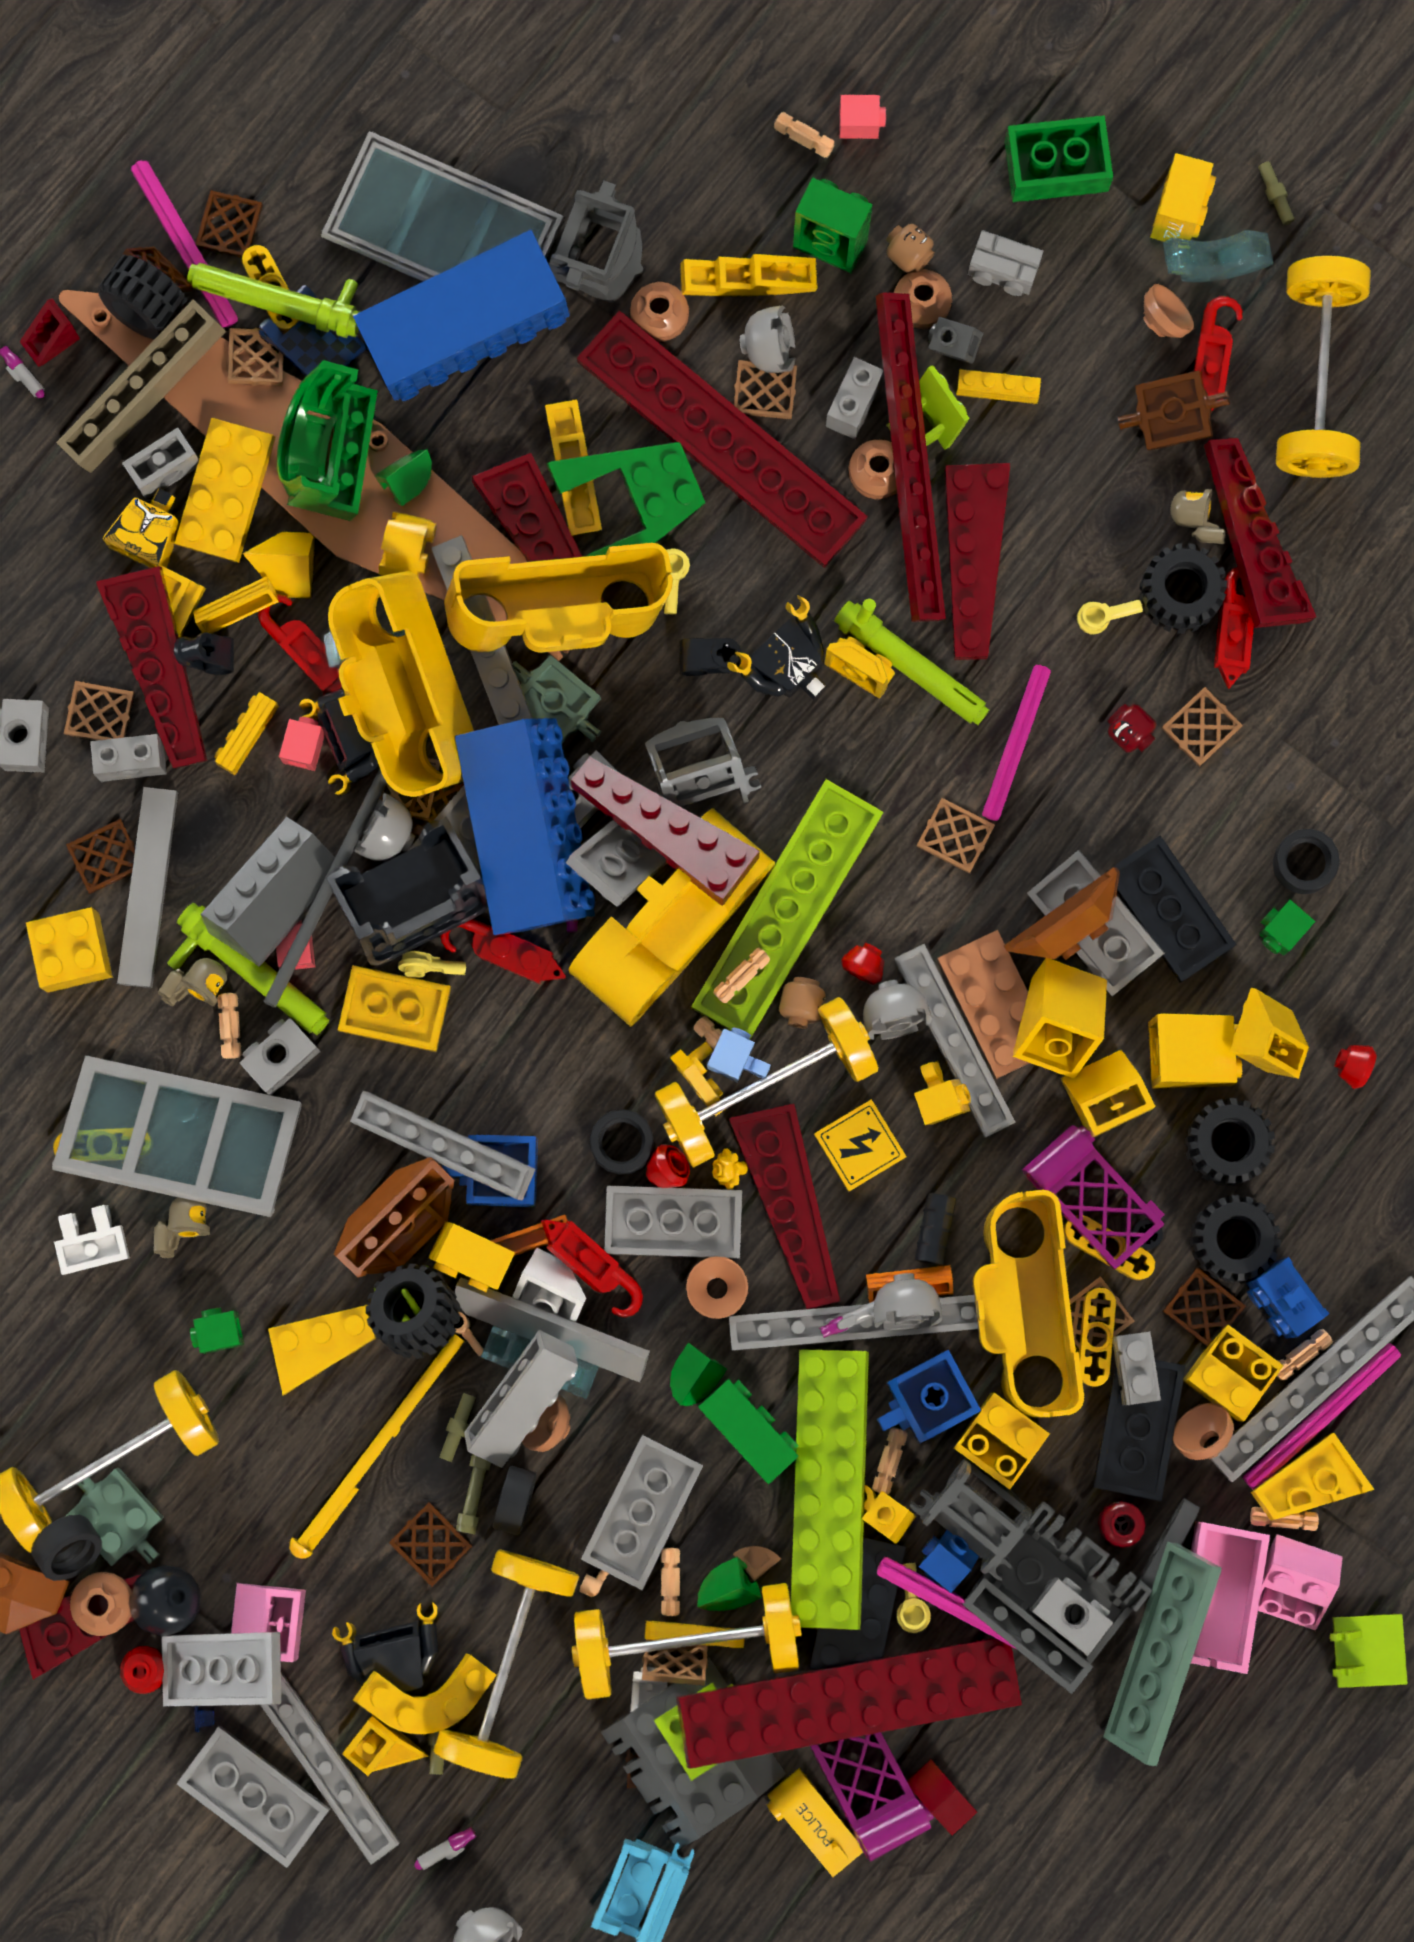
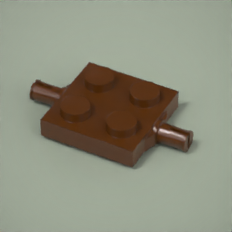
(1174, 410)

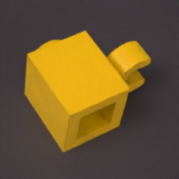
(941, 1098)
(886, 1515)

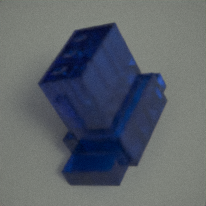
(203, 1718)

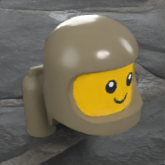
(1193, 511)
(201, 982)
(186, 1220)

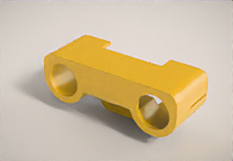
(558, 600)
(399, 684)
(638, 963)
(1027, 1305)

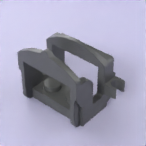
(624, 258)
(705, 777)
(976, 1519)

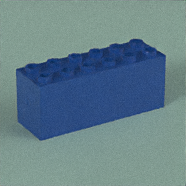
(463, 316)
(524, 824)

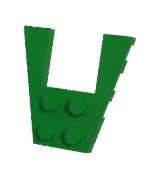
(655, 477)

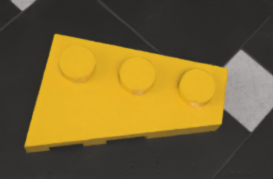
(317, 1343)
(1312, 1480)

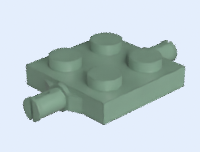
(559, 694)
(119, 1516)

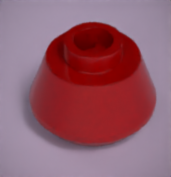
(864, 963)
(1356, 1064)
(668, 1167)
(142, 1658)

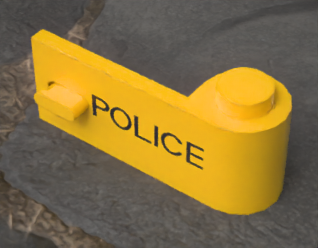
(814, 1822)

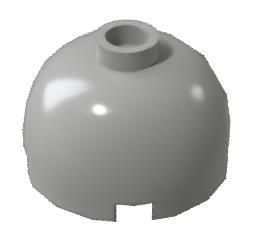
(769, 340)
(386, 831)
(895, 1010)
(906, 1304)
(487, 1926)

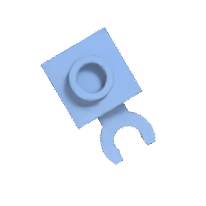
(733, 1056)

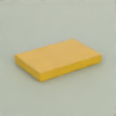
(394, 1008)

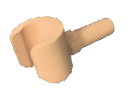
(468, 1335)
(592, 1585)

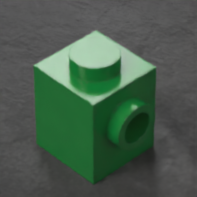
(1284, 928)
(216, 1331)

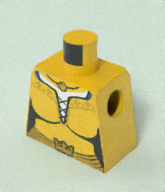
(145, 531)

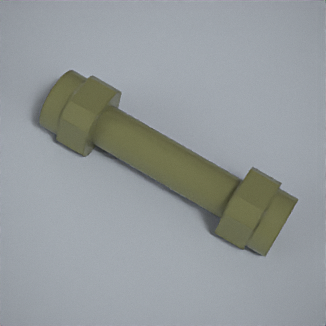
(468, 1521)

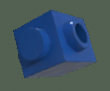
(947, 1560)

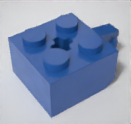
(517, 1147)
(1286, 1299)
(925, 1418)

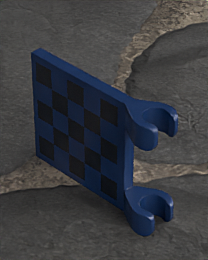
(309, 346)

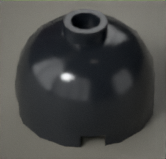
(165, 1600)

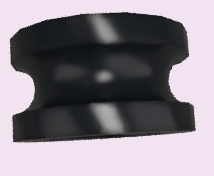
(1159, 1234)

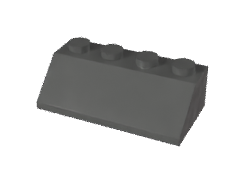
(269, 892)

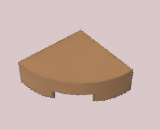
(757, 1559)

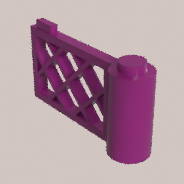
(1066, 1159)
(888, 1825)

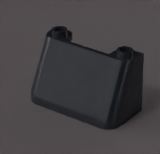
(411, 895)

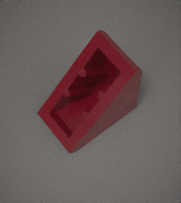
(48, 334)
(941, 1797)

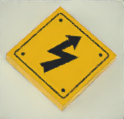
(860, 1145)

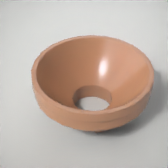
(926, 312)
(1166, 313)
(665, 325)
(864, 479)
(717, 1268)
(1198, 1426)
(545, 1434)
(117, 1594)

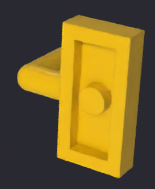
(693, 1070)

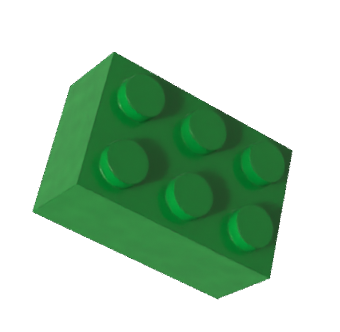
(1058, 158)
(832, 224)
(750, 1430)

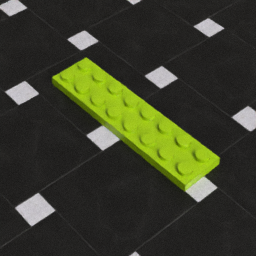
(790, 904)
(829, 1489)

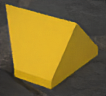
(286, 562)
(381, 1747)

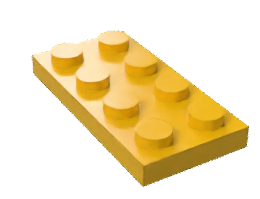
(225, 490)

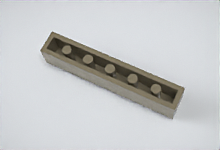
(141, 386)

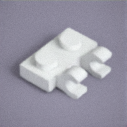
(91, 1249)

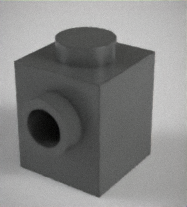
(955, 340)

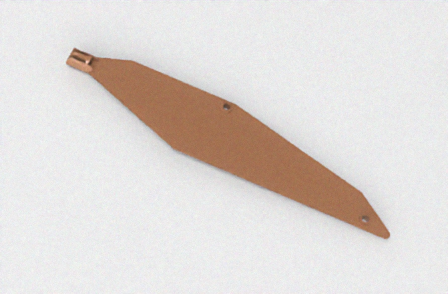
(207, 394)

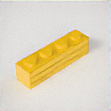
(998, 386)
(236, 606)
(246, 733)

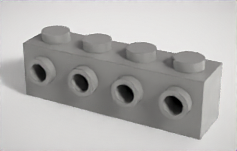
(521, 1399)

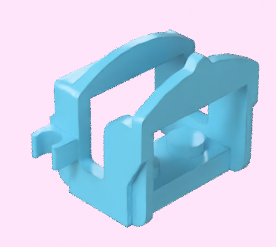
(636, 1889)

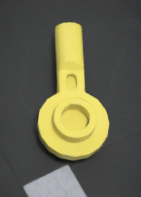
(680, 567)
(1095, 617)
(418, 963)
(913, 1613)

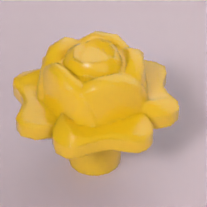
(727, 1169)

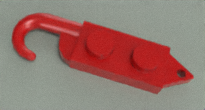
(1215, 346)
(1233, 633)
(302, 648)
(509, 953)
(591, 1263)

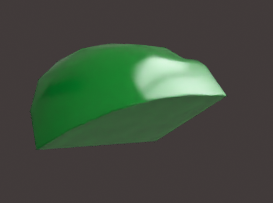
(407, 476)
(694, 1376)
(727, 1587)

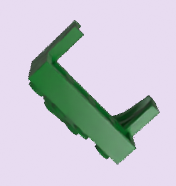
(306, 438)

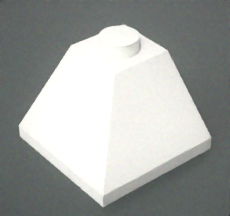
(550, 1286)

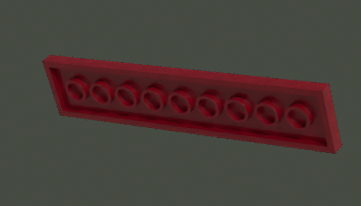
(722, 439)
(847, 1701)

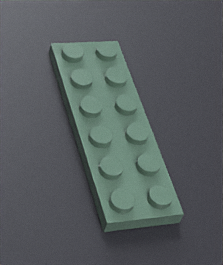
(1162, 1653)

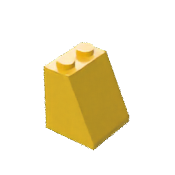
(1062, 1018)
(1192, 1051)

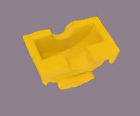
(405, 544)

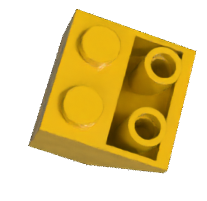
(1270, 1036)
(1108, 1093)
(1233, 1373)
(1001, 1440)

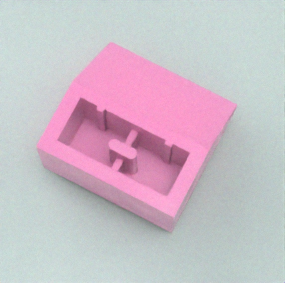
(1299, 1582)
(271, 1610)

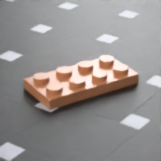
(989, 998)

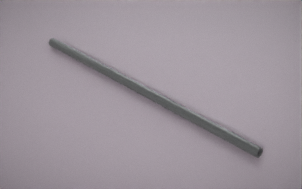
(325, 892)

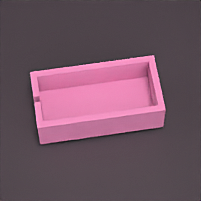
(1235, 1602)

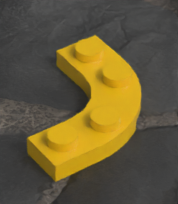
(428, 1712)

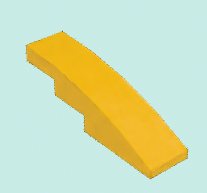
(748, 276)
(569, 443)

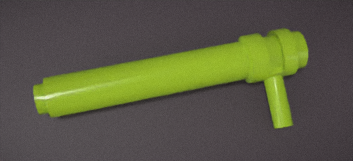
(324, 313)
(870, 631)
(292, 1001)

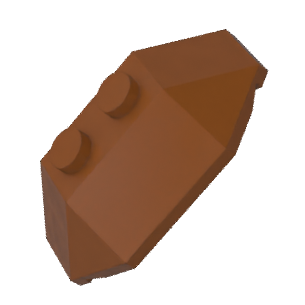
(1071, 922)
(396, 1219)
(26, 1594)

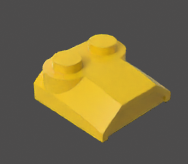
(859, 665)

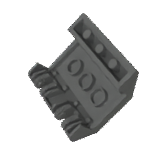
(1035, 1563)
(699, 1802)

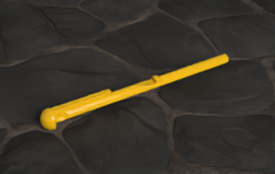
(346, 1490)

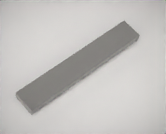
(147, 887)
(956, 1041)
(443, 1145)
(528, 1320)
(331, 1774)

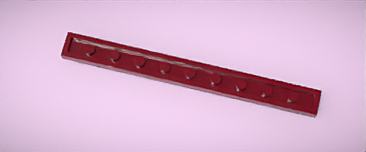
(910, 457)

